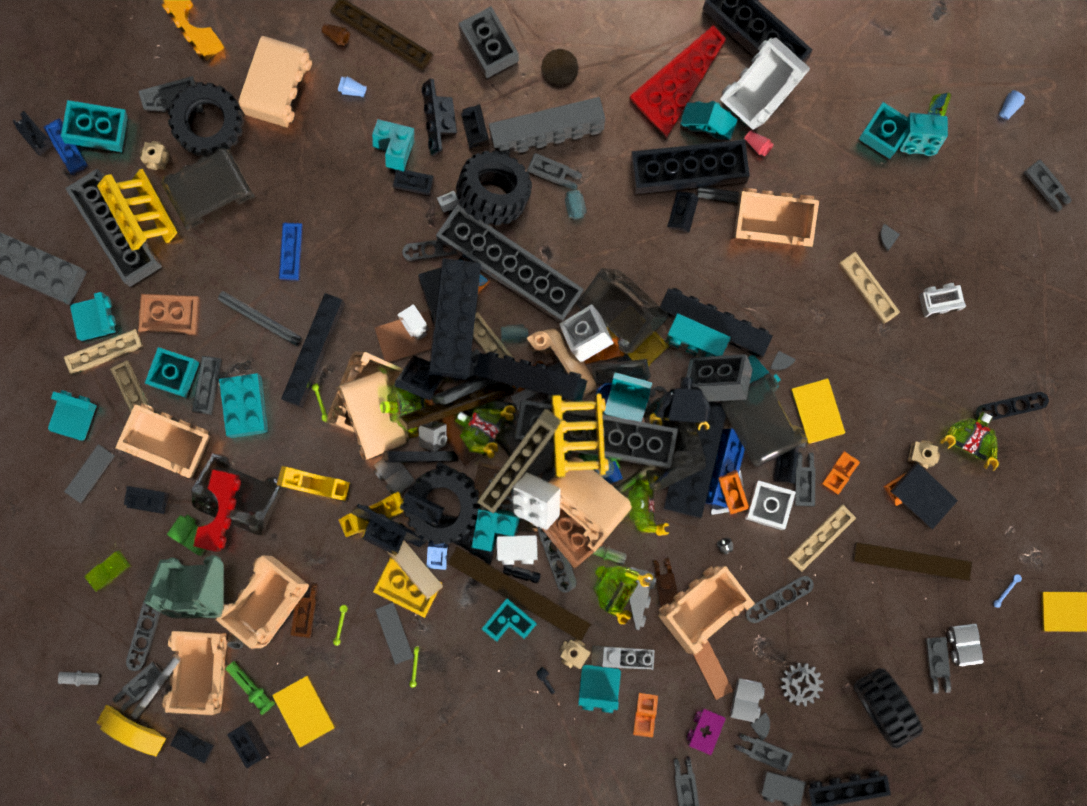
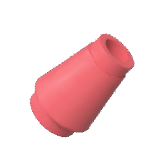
(759, 143)

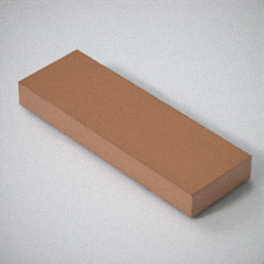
(712, 671)

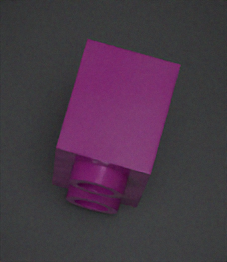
(708, 741)

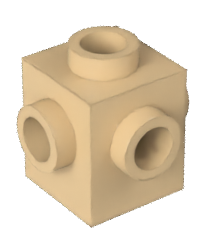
(158, 159)
(917, 453)
(579, 659)

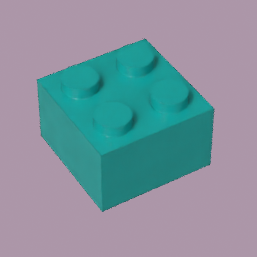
(885, 130)
(172, 372)

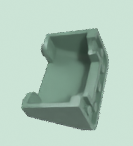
(188, 590)

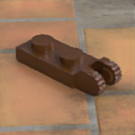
(665, 583)
(304, 614)

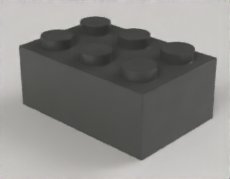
(488, 42)
(721, 376)

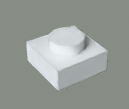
(448, 201)

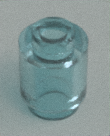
(575, 204)
(514, 333)

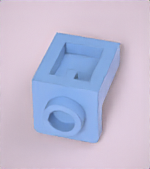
(437, 555)

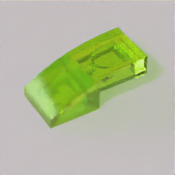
(107, 571)

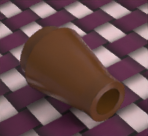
(336, 33)

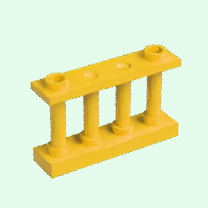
(124, 217)
(562, 446)

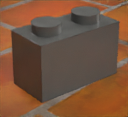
(781, 788)

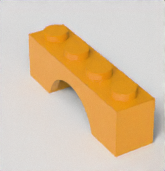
(204, 38)

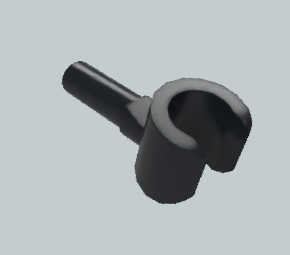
(542, 674)

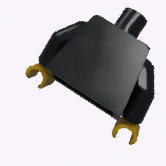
(683, 405)

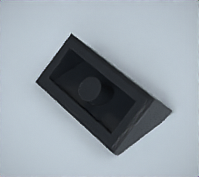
(683, 211)

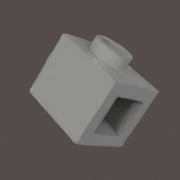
(432, 435)

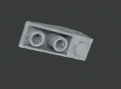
(640, 599)
(622, 657)

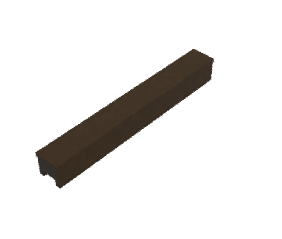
(519, 593)

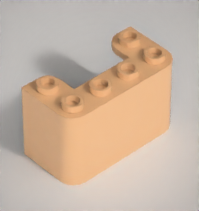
(274, 80)
(776, 217)
(163, 440)
(591, 503)
(263, 603)
(704, 608)
(199, 675)

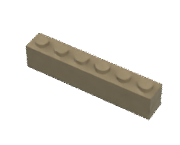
(519, 460)

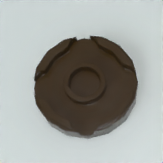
(559, 67)

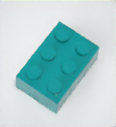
(94, 126)
(696, 338)
(243, 405)

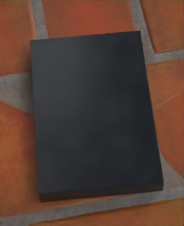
(416, 380)
(924, 495)

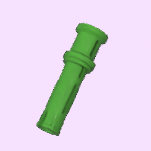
(255, 694)

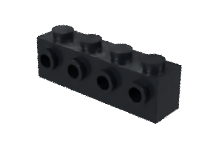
(848, 790)

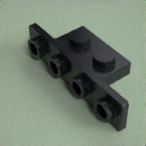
(439, 116)
(385, 532)

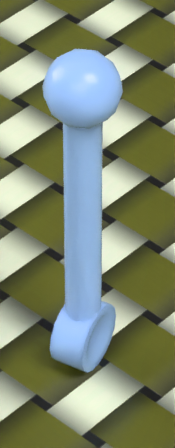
(1016, 578)

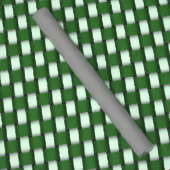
(156, 686)

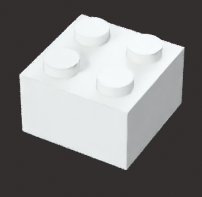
(586, 333)
(536, 501)
(770, 505)
(517, 549)

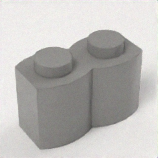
(395, 475)
(965, 645)
(746, 700)

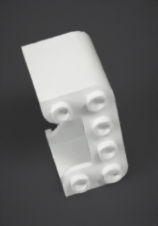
(765, 83)

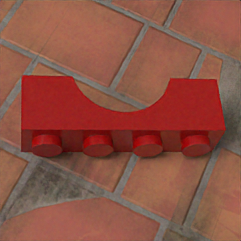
(224, 487)

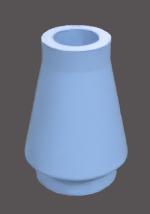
(351, 87)
(1012, 103)

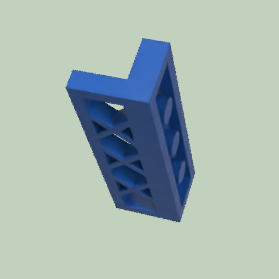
(727, 460)

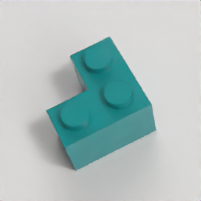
(709, 119)
(396, 141)
(490, 524)
(509, 616)

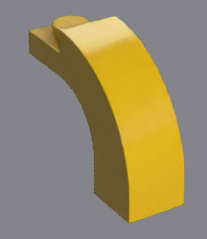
(313, 483)
(389, 506)
(129, 732)

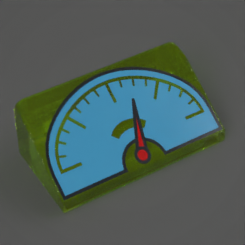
(939, 104)

